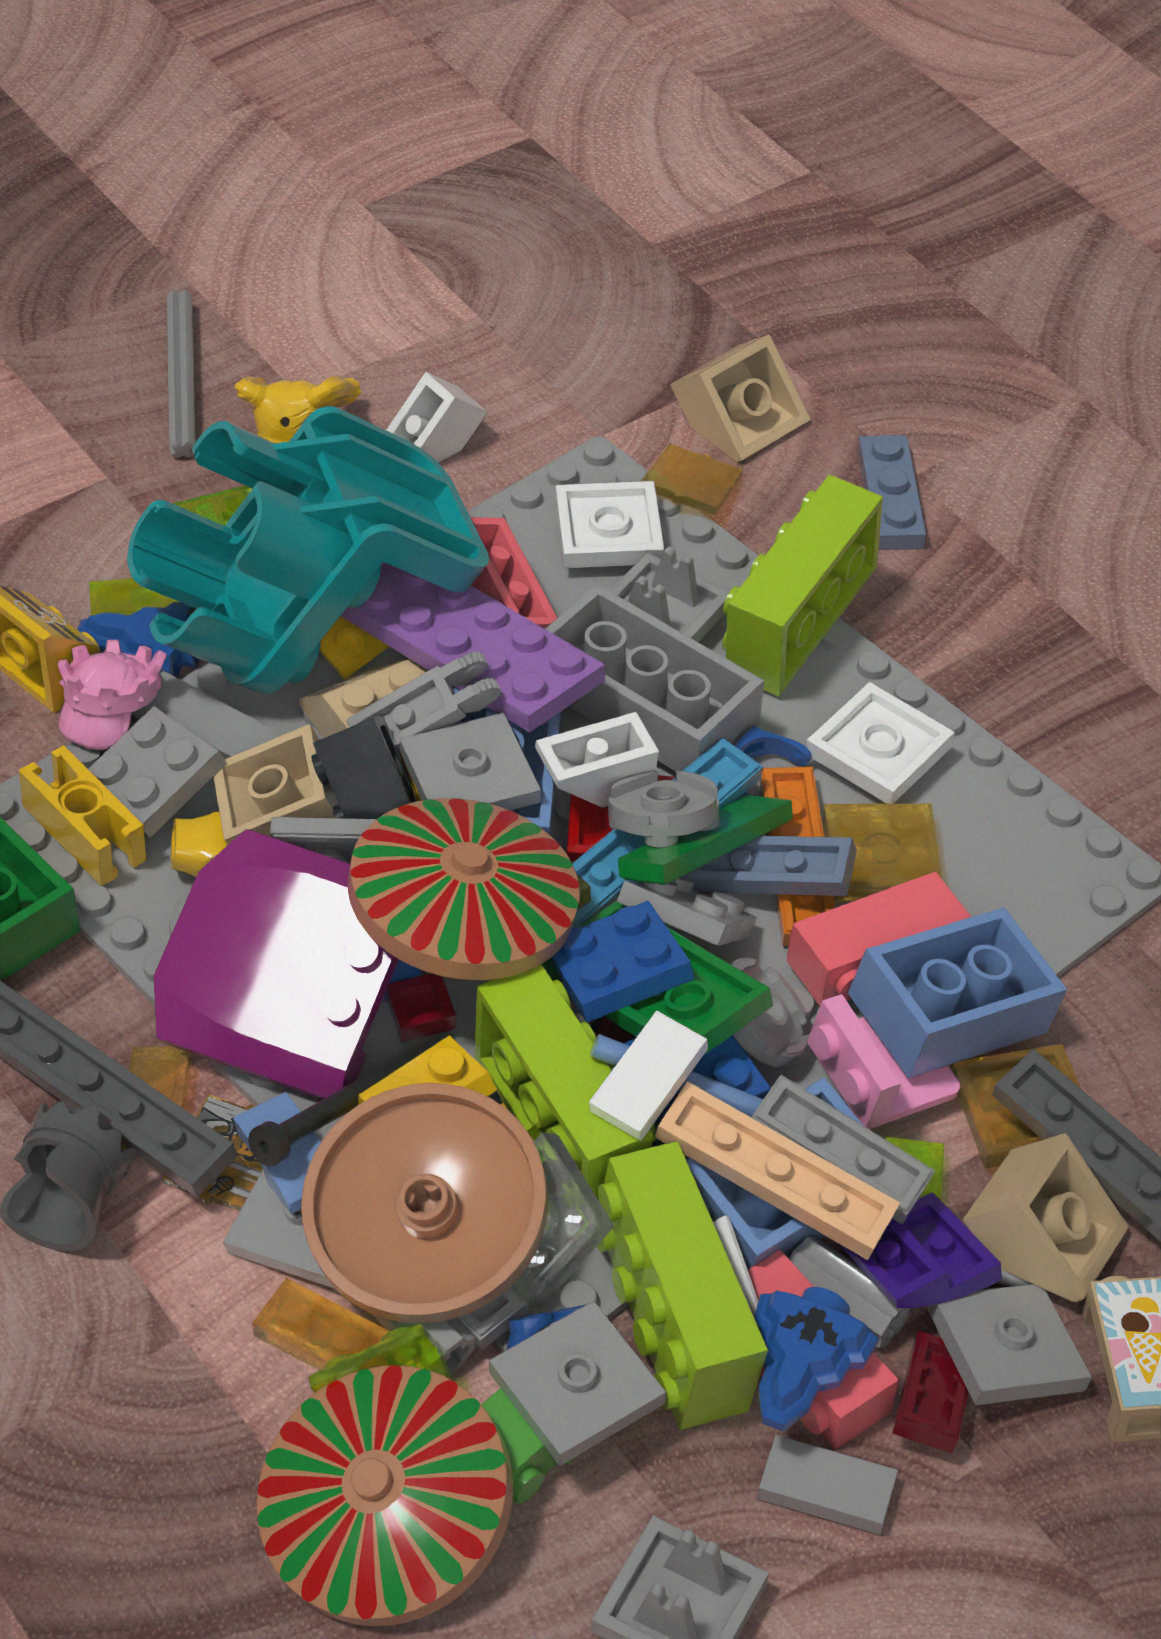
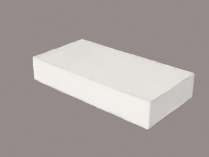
(648, 1075)

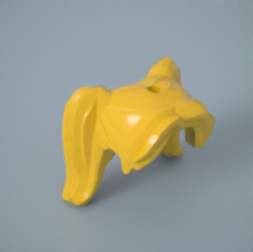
(292, 400)

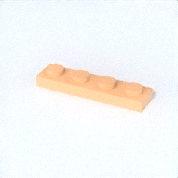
(777, 1170)

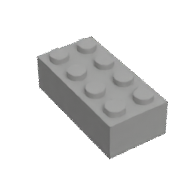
(671, 681)

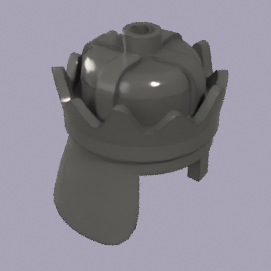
(70, 1168)

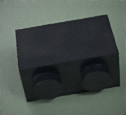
(363, 770)

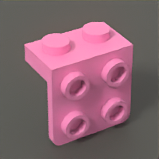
(868, 1072)

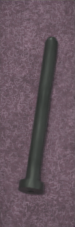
(272, 1142)

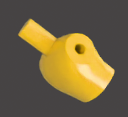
(196, 842)

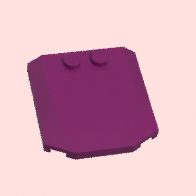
(272, 968)

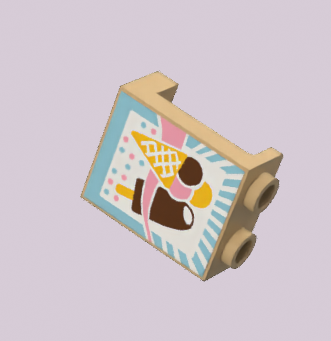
(1129, 1341)

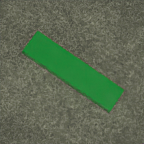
(739, 824)

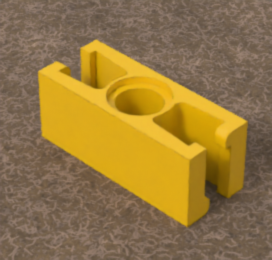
(82, 815)

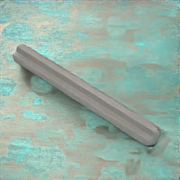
(180, 374)

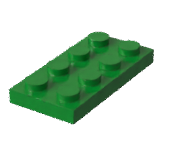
(711, 1005)

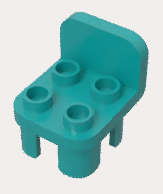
(299, 543)

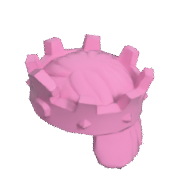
(104, 692)

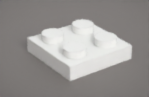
(608, 523)
(880, 743)

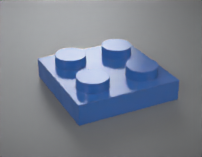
(620, 961)

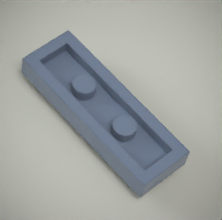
(890, 473)
(781, 867)

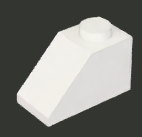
(437, 417)
(597, 756)

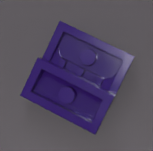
(929, 1258)

